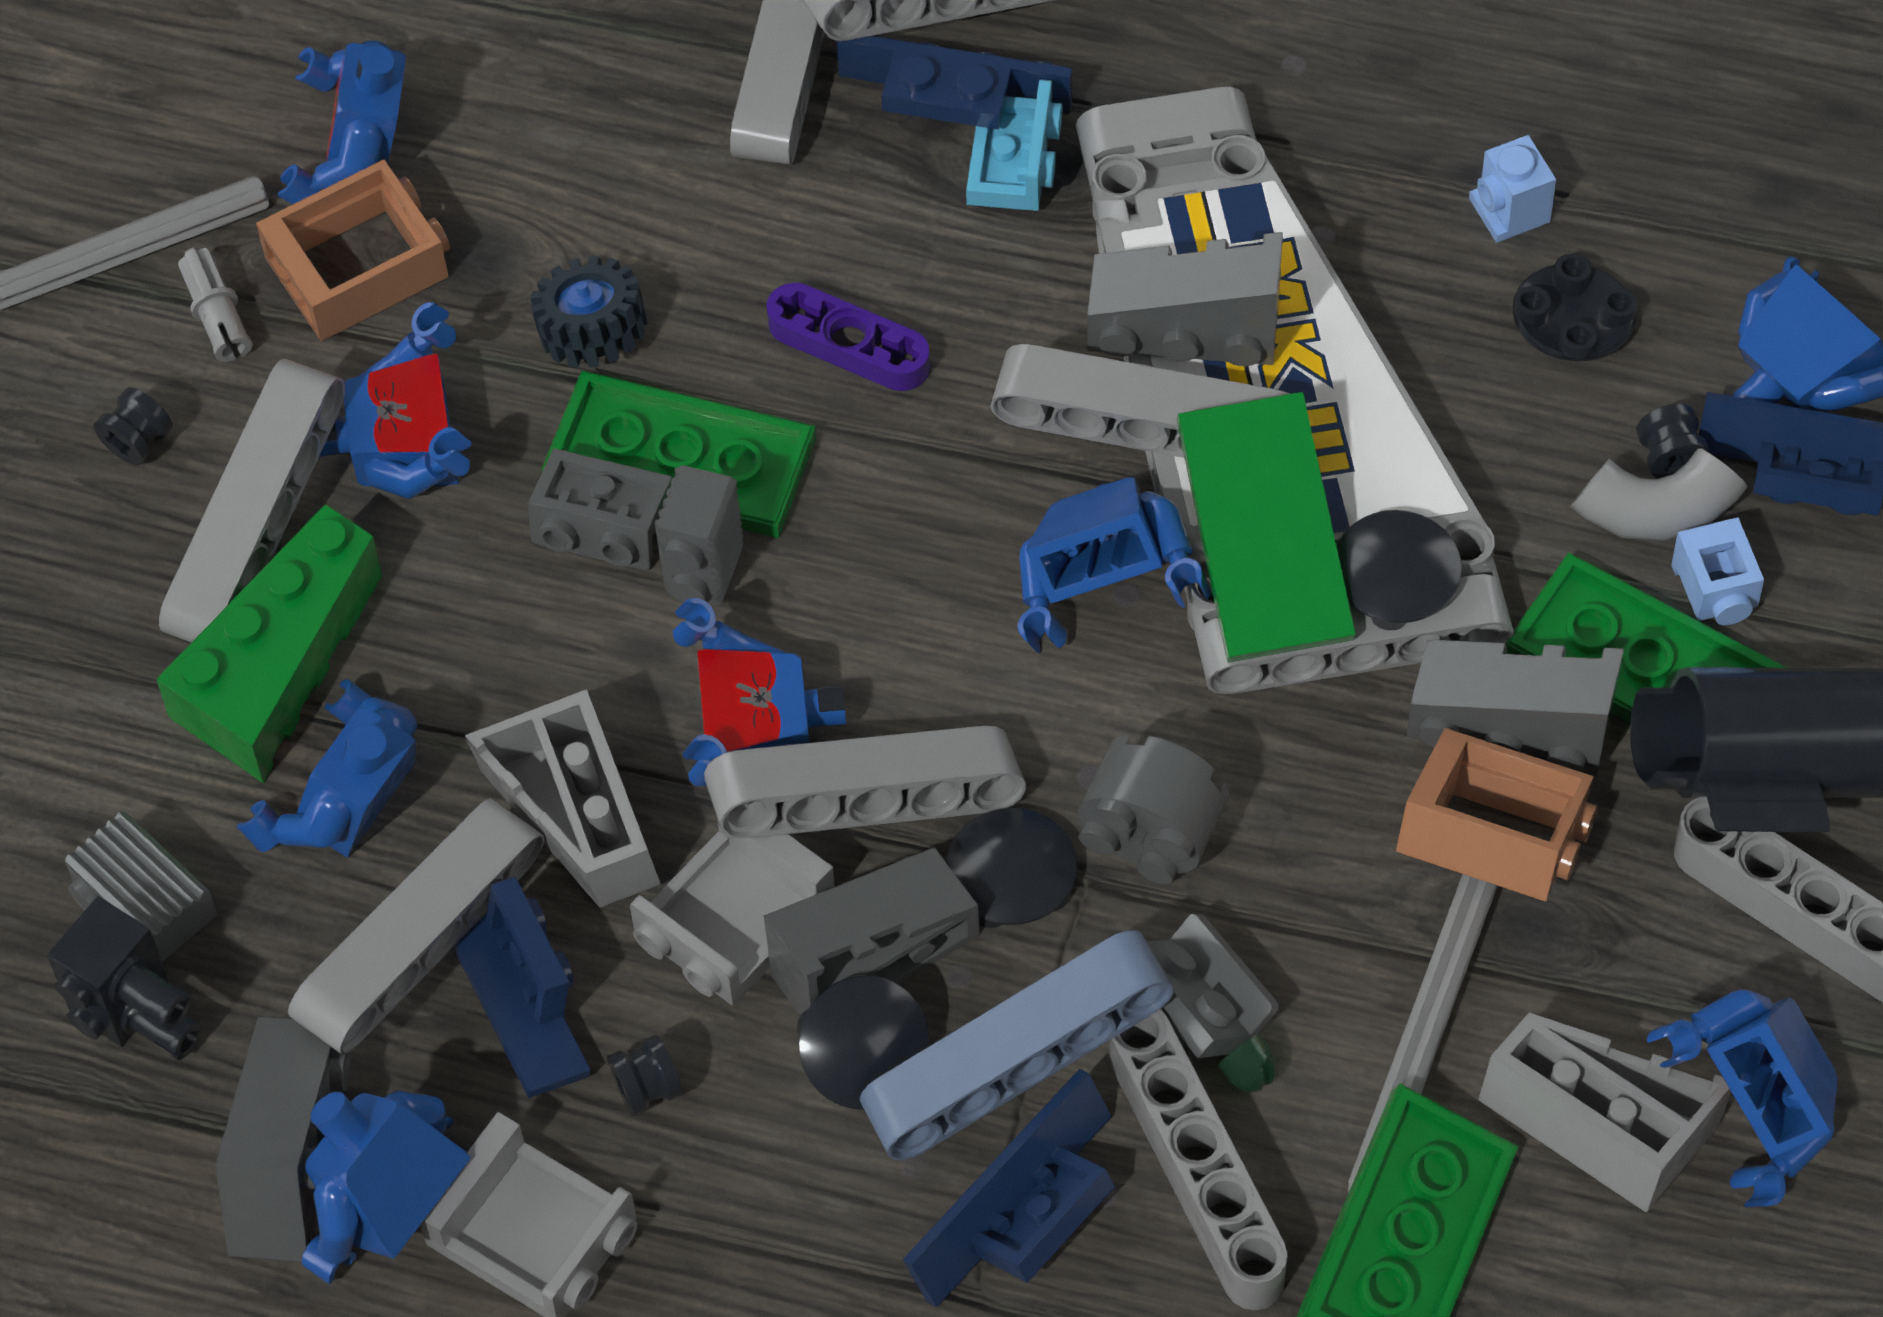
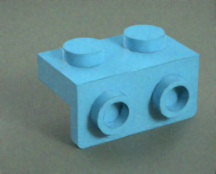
(1014, 161)

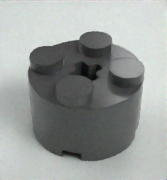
(1151, 807)

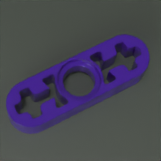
(861, 359)

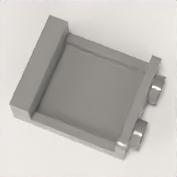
(716, 908)
(529, 1222)

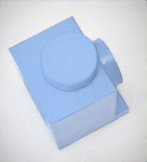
(1514, 189)
(1718, 571)

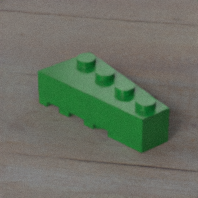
(272, 643)

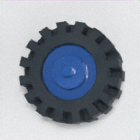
(589, 311)

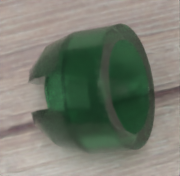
(1250, 1065)

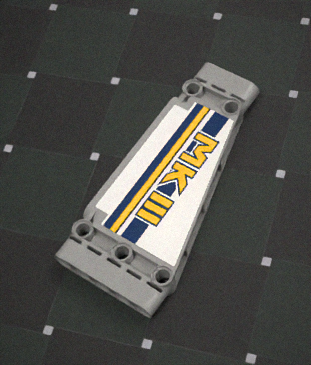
(1195, 174)

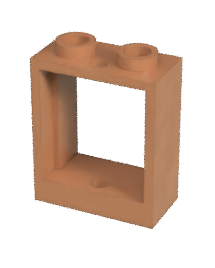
(334, 211)
(1507, 783)

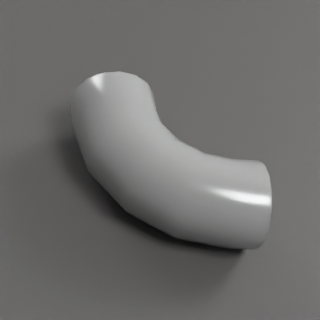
(1660, 506)

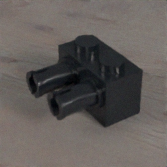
(118, 983)

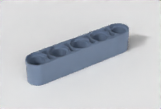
(1016, 1045)

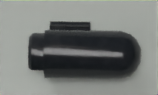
(1763, 742)

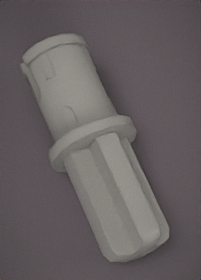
(214, 304)

